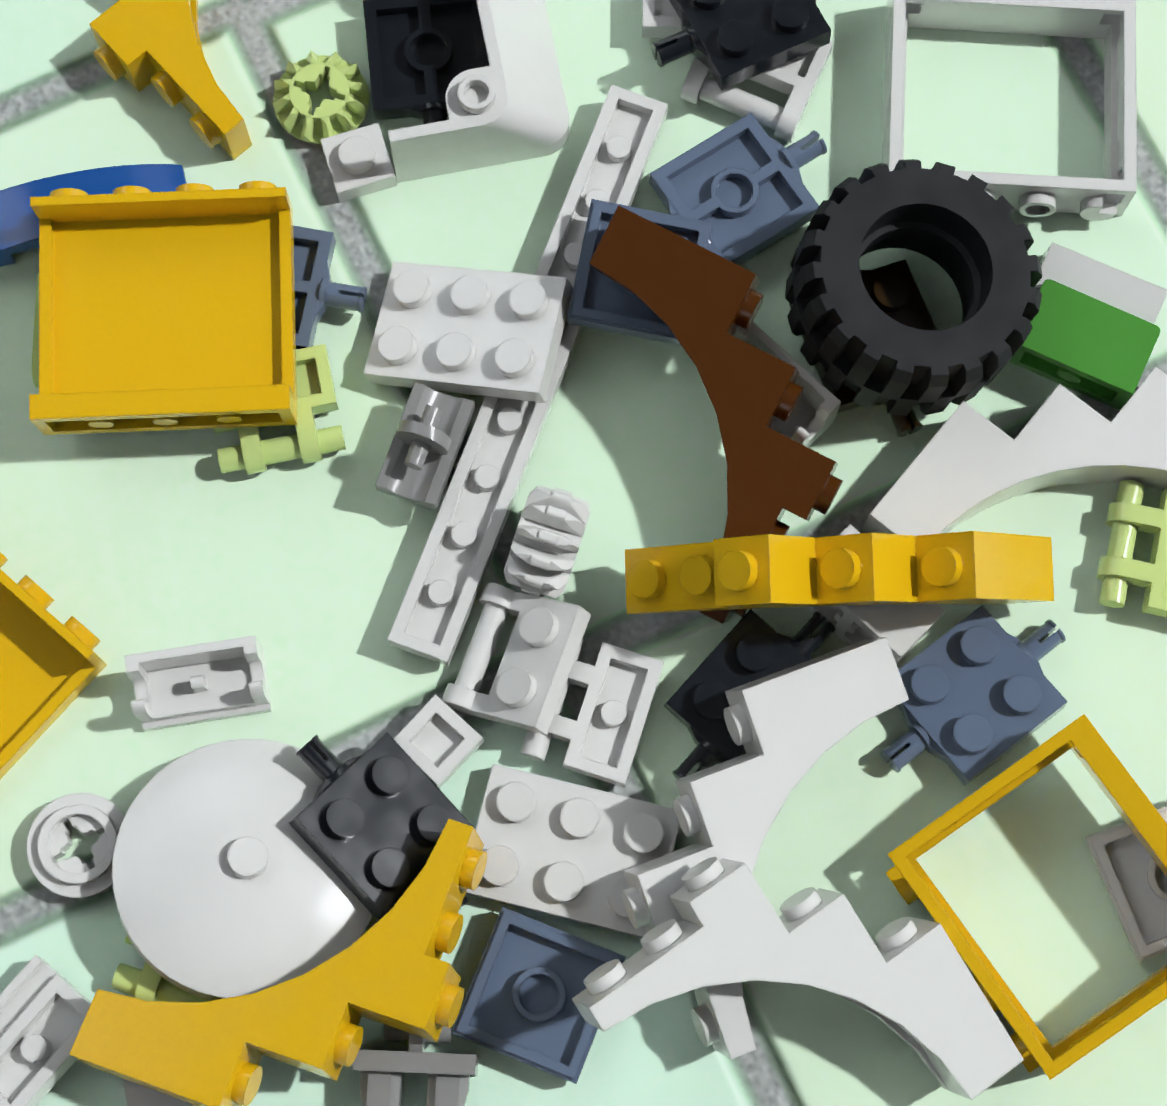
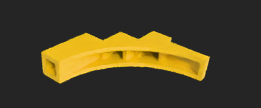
(163, 47)
(840, 571)
(389, 975)

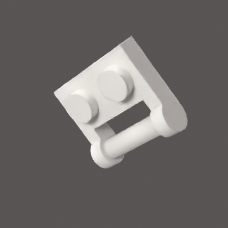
(792, 78)
(532, 666)

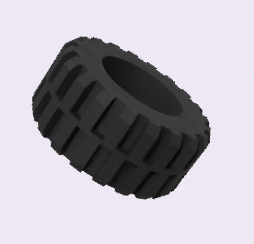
(958, 230)

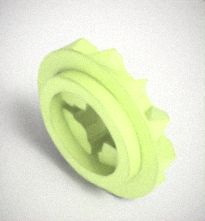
(334, 116)

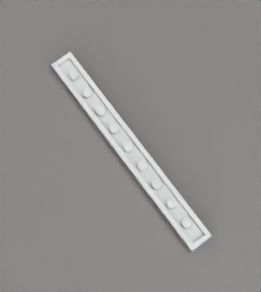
(509, 429)

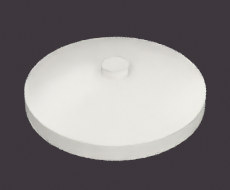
(221, 881)

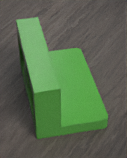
(1087, 345)

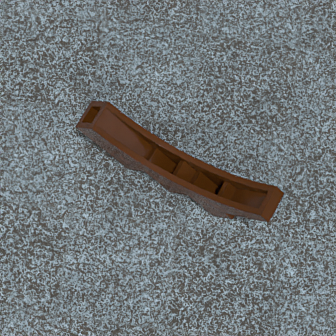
(703, 305)

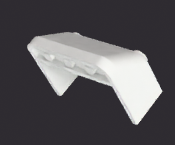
(496, 110)

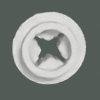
(51, 837)

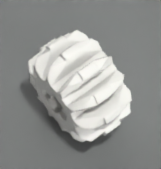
(546, 541)

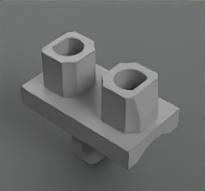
(425, 446)
(383, 1071)

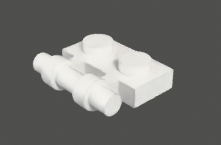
(610, 718)

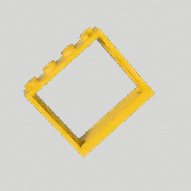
(1142, 819)

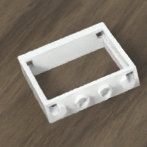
(1097, 19)

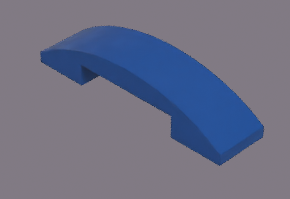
(21, 225)

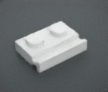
(37, 1031)

